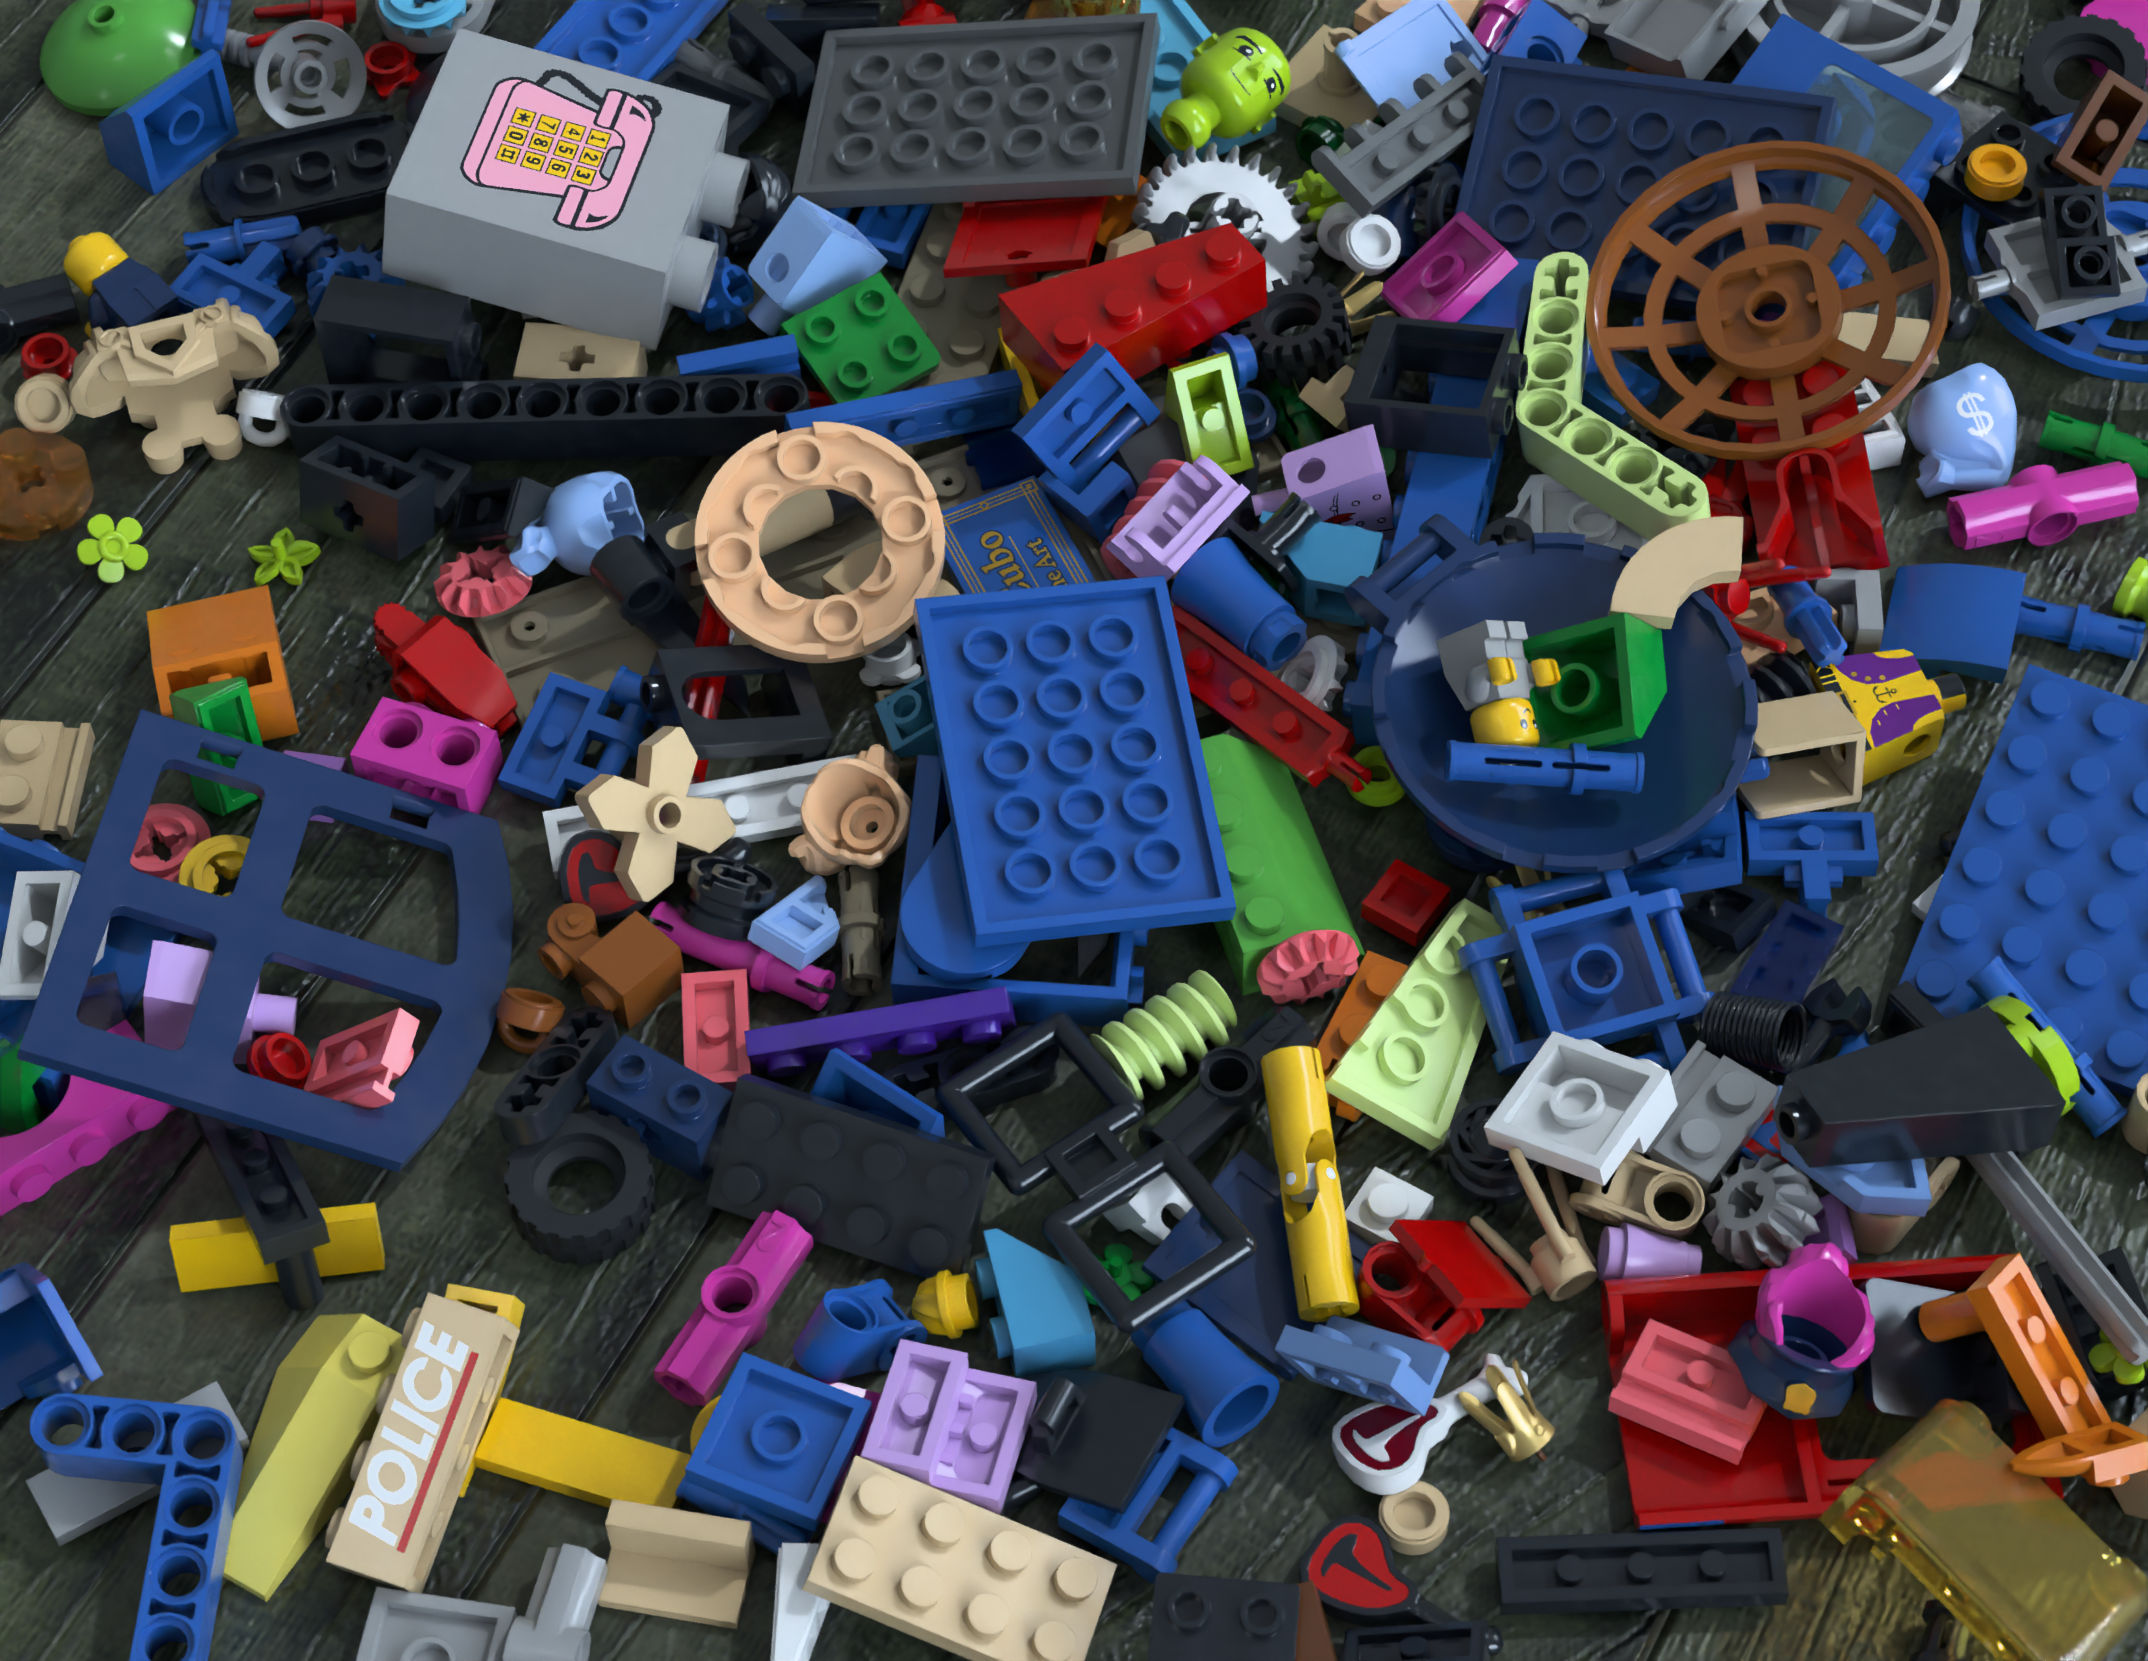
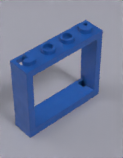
(1031, 1000)

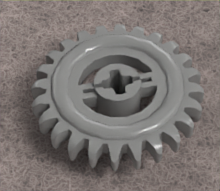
(1238, 198)

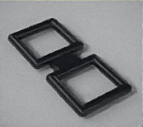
(1096, 1172)

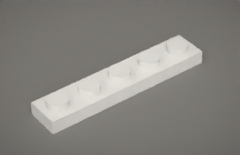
(759, 804)

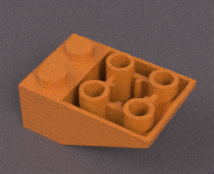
(223, 641)

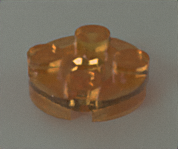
(62, 470)

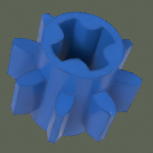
(728, 293)

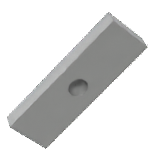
(81, 1504)

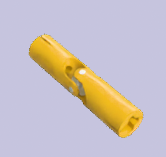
(1309, 1174)

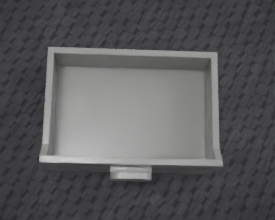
(1678, 35)

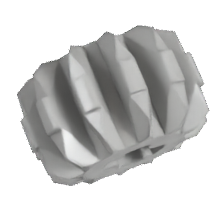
(1762, 1213)

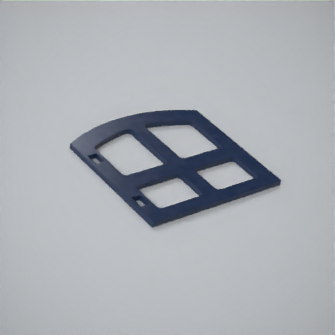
(253, 930)

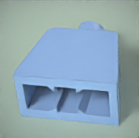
(808, 262)

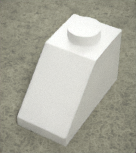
(33, 929)

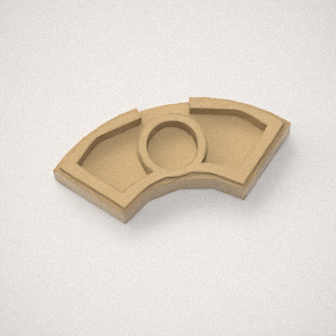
(1676, 566)

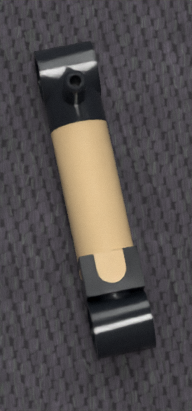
(664, 568)

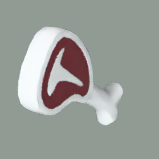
(1388, 1446)

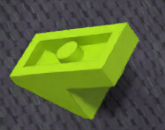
(1209, 412)

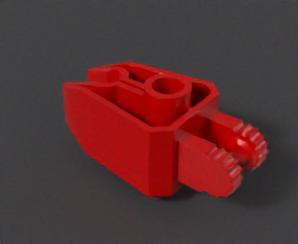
(443, 668)

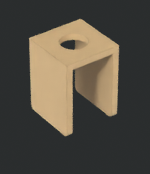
(1812, 780)

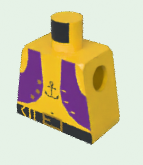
(1893, 705)

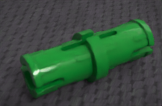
(2094, 442)

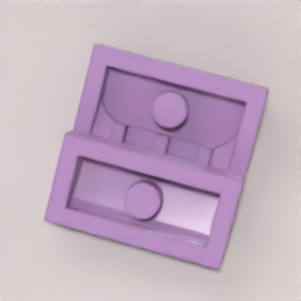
(950, 1424)

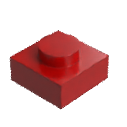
(1405, 902)

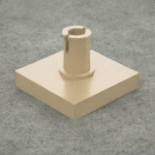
(1324, 84)

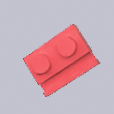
(363, 1060)
(1687, 1392)

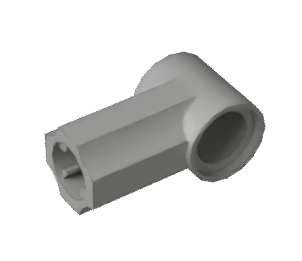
(559, 1608)

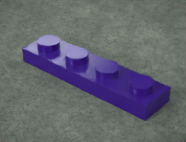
(906, 1027)

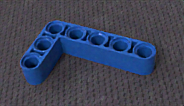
(184, 1484)

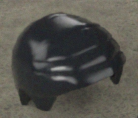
(762, 206)

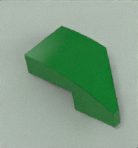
(17, 1099)

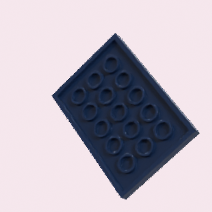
(1577, 144)

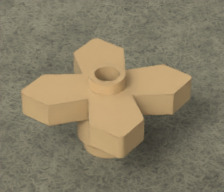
(655, 813)

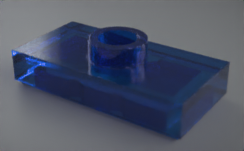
(1790, 955)

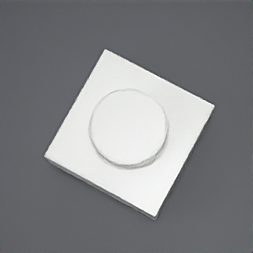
(1383, 1201)

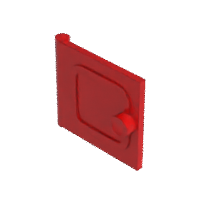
(1046, 231)

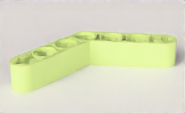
(1573, 441)

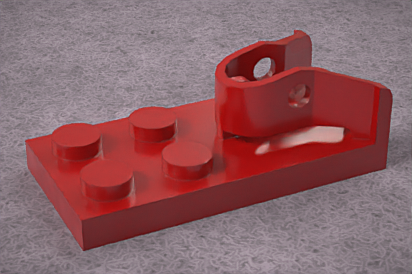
(1814, 501)

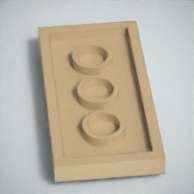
(955, 1572)

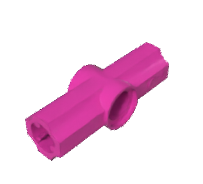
(2042, 505)
(716, 1339)

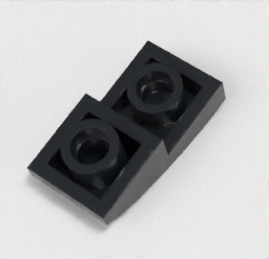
(2077, 242)

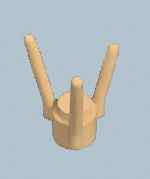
(1561, 1257)

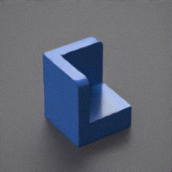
(1098, 504)

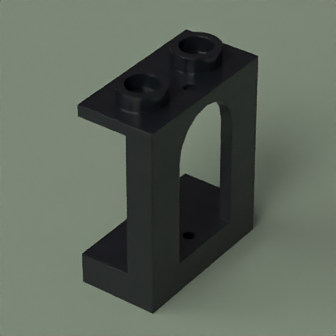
(797, 719)

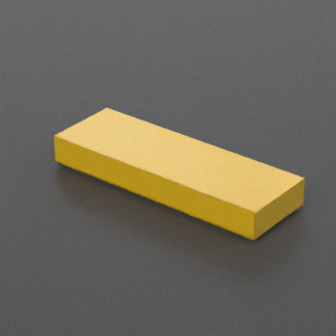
(225, 1256)
(579, 1458)

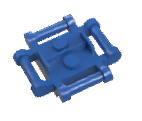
(1587, 968)

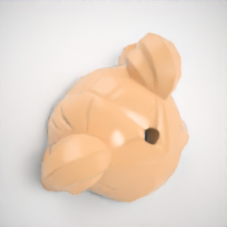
(844, 807)

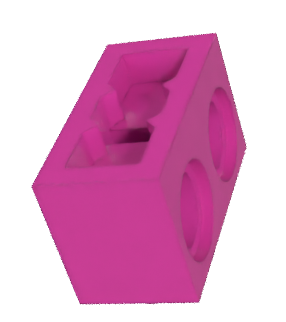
(429, 754)

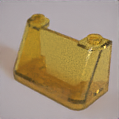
(1992, 1542)

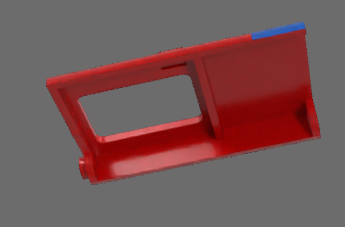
(1783, 1463)

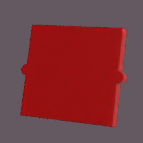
(1460, 1264)

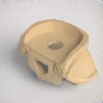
(175, 390)

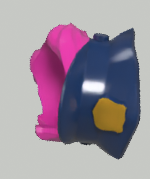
(1806, 1335)

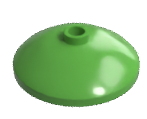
(114, 50)

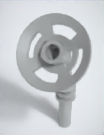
(301, 71)

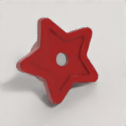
(394, 56)

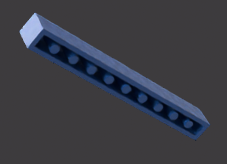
(1444, 483)

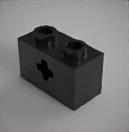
(367, 498)

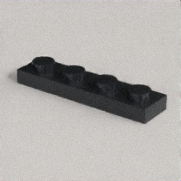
(1641, 1571)

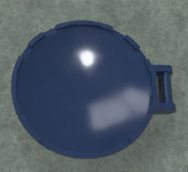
(1555, 581)

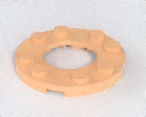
(819, 459)

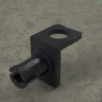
(1274, 538)

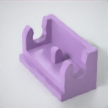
(1177, 519)

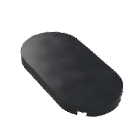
(306, 170)

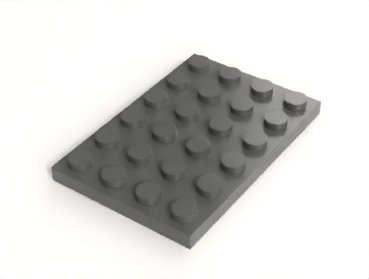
(979, 111)

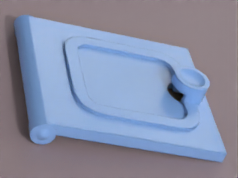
(1404, 47)

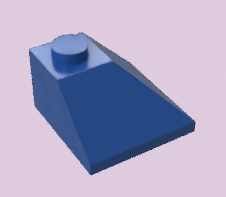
(171, 124)

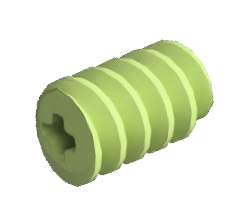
(1166, 1031)

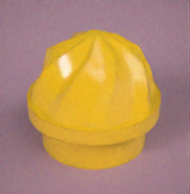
(946, 1304)

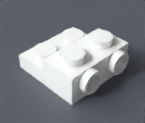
(1583, 1108)

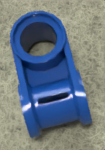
(855, 1332)

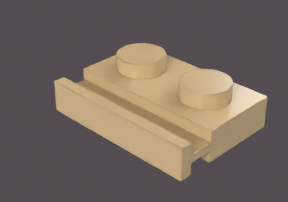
(42, 776)

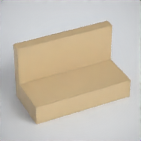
(677, 1563)

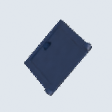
(1259, 1294)

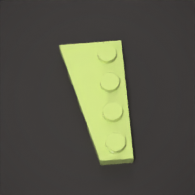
(1422, 1037)

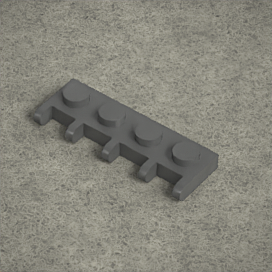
(1410, 141)

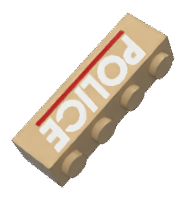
(421, 1443)

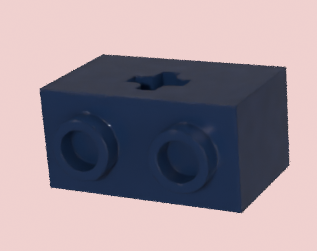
(665, 1102)

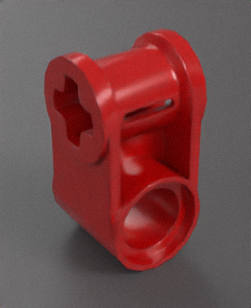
(1416, 1307)

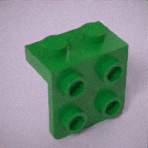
(862, 342)

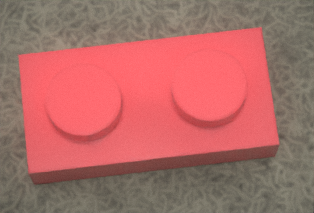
(714, 1024)

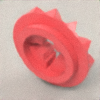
(468, 595)
(178, 829)
(1307, 965)

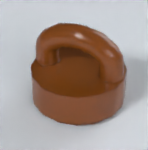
(528, 1011)

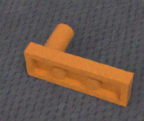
(2029, 1341)

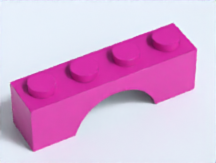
(74, 1135)

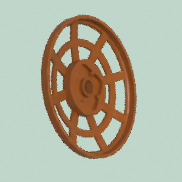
(1764, 276)

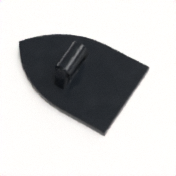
(1094, 1435)

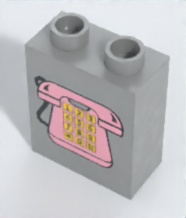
(562, 190)

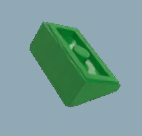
(227, 710)

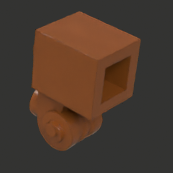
(623, 971)

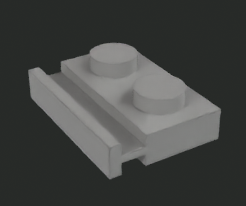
(1714, 1115)

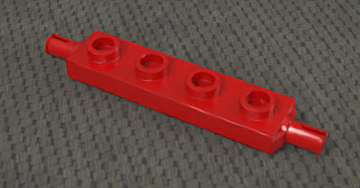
(1265, 708)

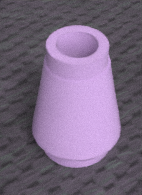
(1644, 1253)

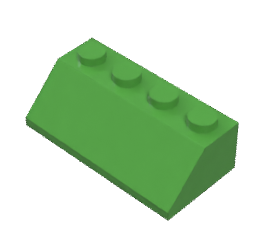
(1271, 858)

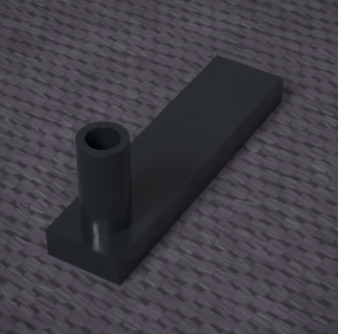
(272, 1204)

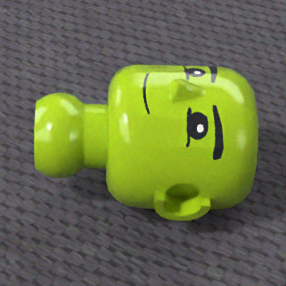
(1227, 89)

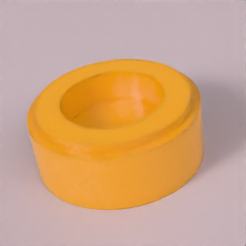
(1995, 172)

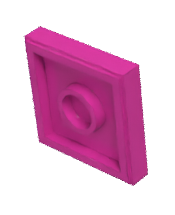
(1448, 273)

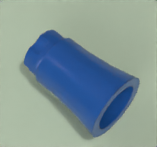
(1239, 604)
(1220, 1384)

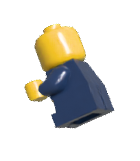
(117, 286)

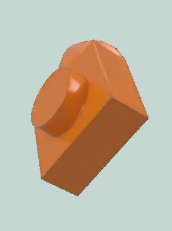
(2099, 1454)

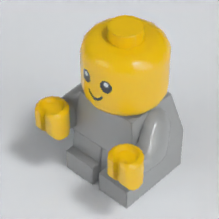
(1495, 680)

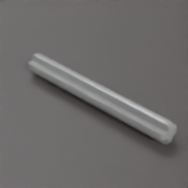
(2066, 1252)

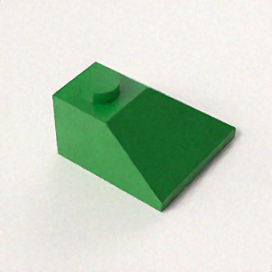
(1607, 683)

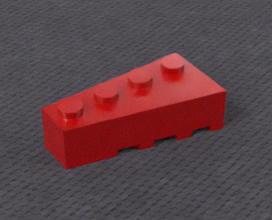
(1136, 305)

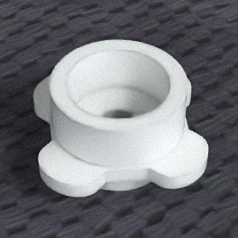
(892, 663)

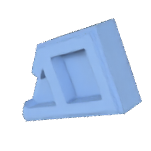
(798, 925)

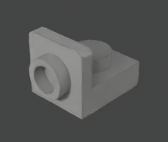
(1859, 606)

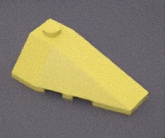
(307, 1445)

